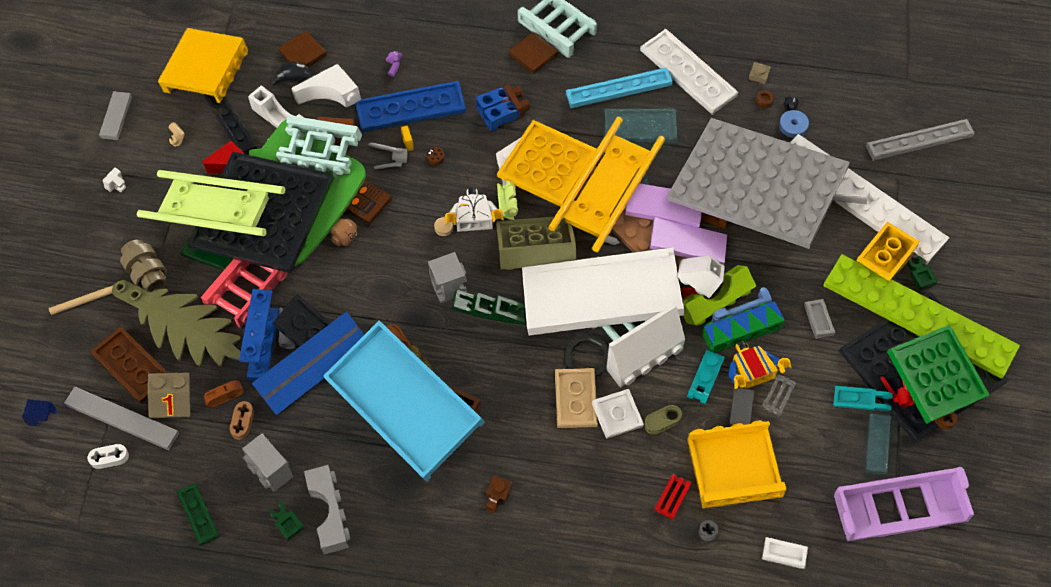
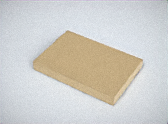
(574, 396)

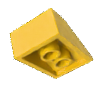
(888, 251)

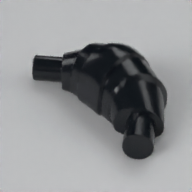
(292, 72)

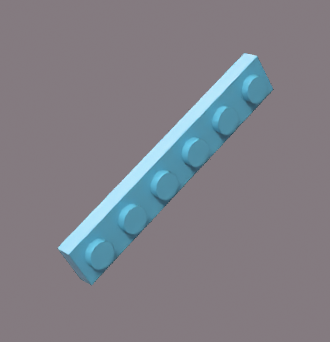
(618, 87)

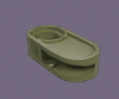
(659, 422)

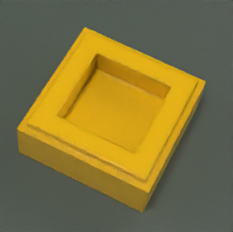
(407, 139)

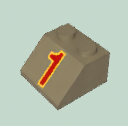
(169, 395)

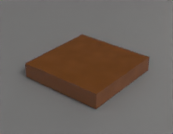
(302, 50)
(533, 52)

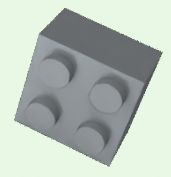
(267, 463)

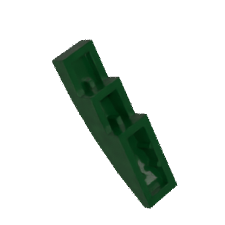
(490, 308)

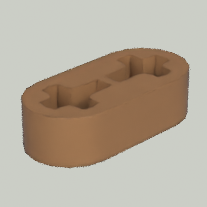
(237, 420)

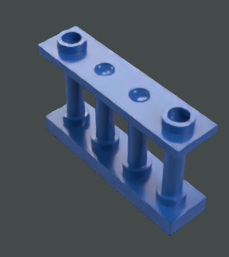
(259, 334)

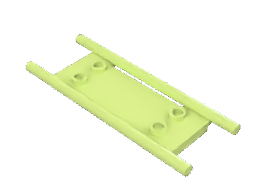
(213, 206)

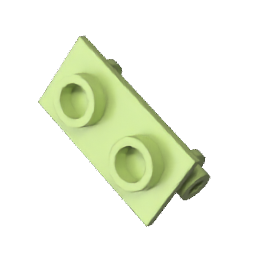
(506, 200)

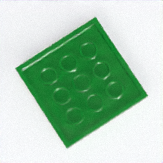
(938, 373)

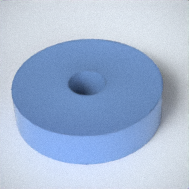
(796, 117)

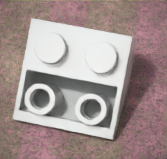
(702, 274)

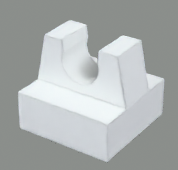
(114, 181)

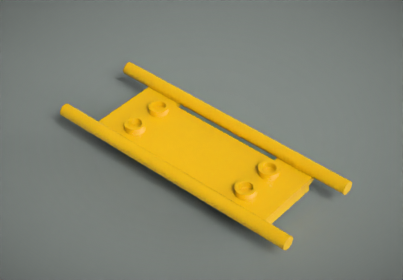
(608, 187)

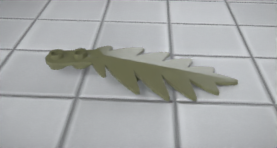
(181, 322)

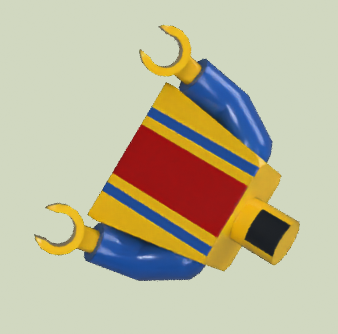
(754, 366)

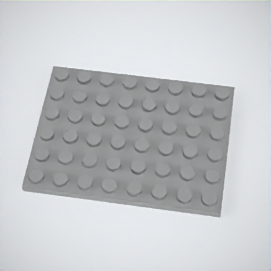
(759, 182)

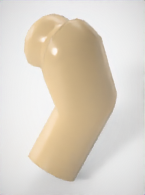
(178, 135)

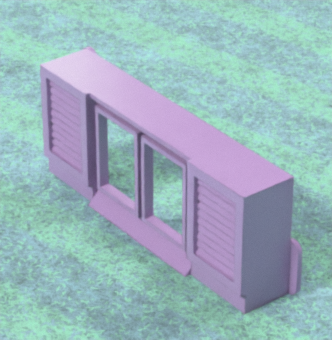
(942, 491)

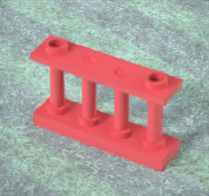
(226, 281)

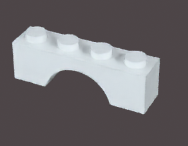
(268, 107)

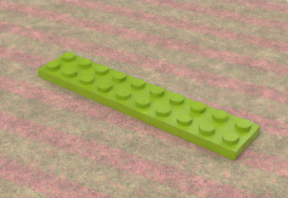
(919, 313)

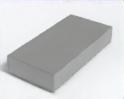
(819, 318)

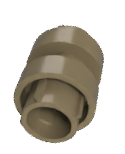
(143, 266)

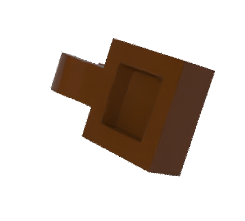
(497, 491)

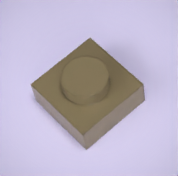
(759, 73)

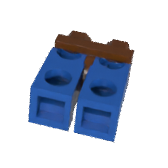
(501, 106)

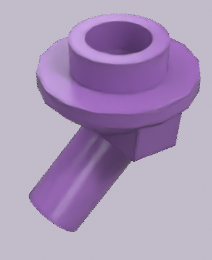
(394, 58)

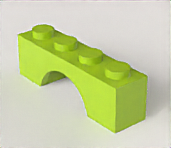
(736, 284)

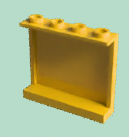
(204, 63)
(735, 464)

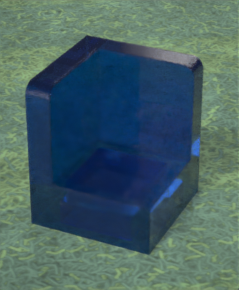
(37, 411)

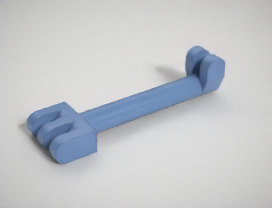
(764, 296)

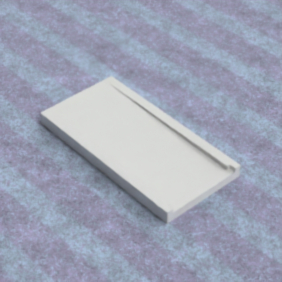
(600, 291)

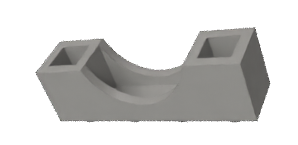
(332, 532)

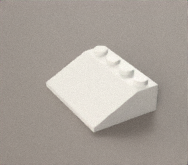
(645, 346)

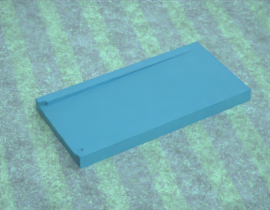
(403, 400)

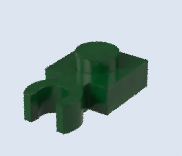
(922, 276)
(287, 523)

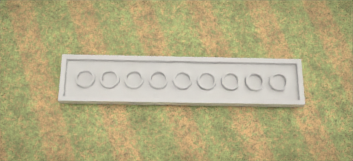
(883, 208)

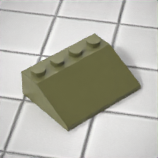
(532, 243)

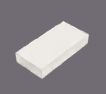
(784, 553)

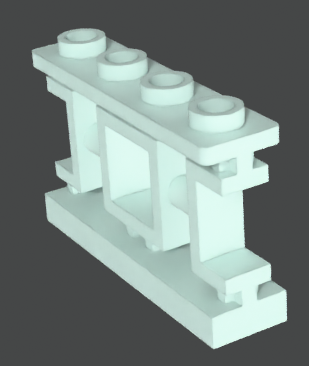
(320, 131)

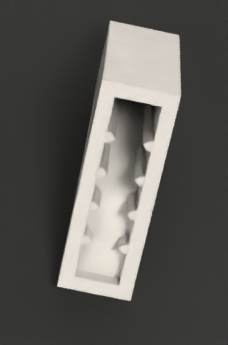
(329, 84)

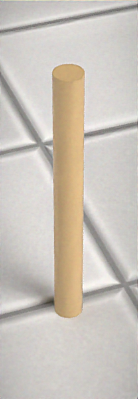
(81, 300)

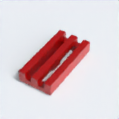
(679, 482)

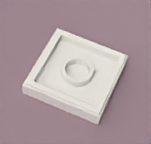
(617, 413)

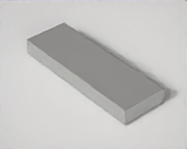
(115, 115)

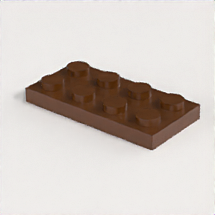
(127, 363)

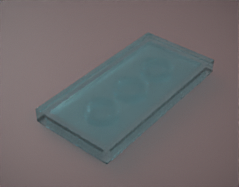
(643, 124)

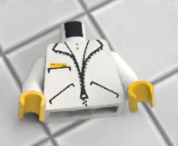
(473, 212)

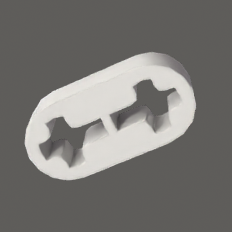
(108, 456)

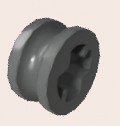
(712, 526)

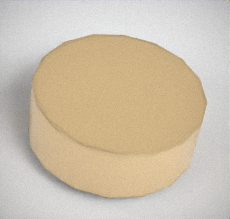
(441, 228)

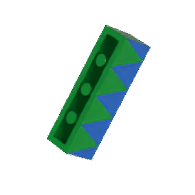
(743, 327)

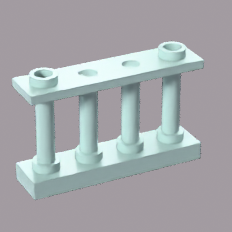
(554, 36)

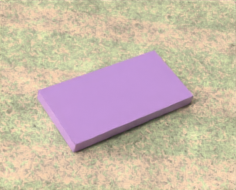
(652, 202)
(688, 240)

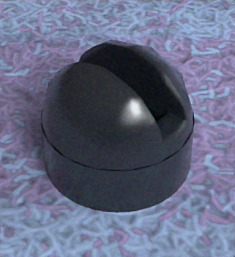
(791, 103)

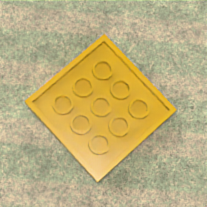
(546, 163)

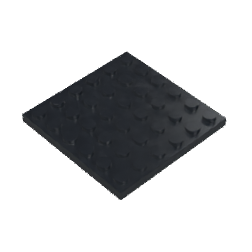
(285, 216)
(871, 361)

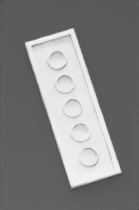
(689, 71)

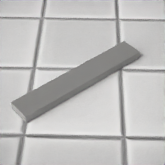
(920, 139)
(121, 418)

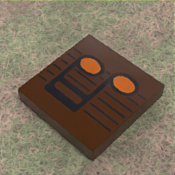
(368, 202)

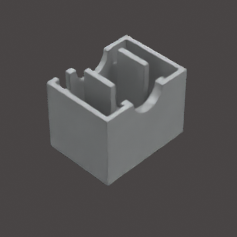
(447, 276)

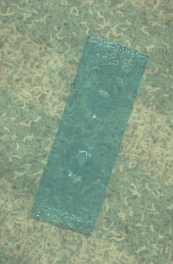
(878, 444)

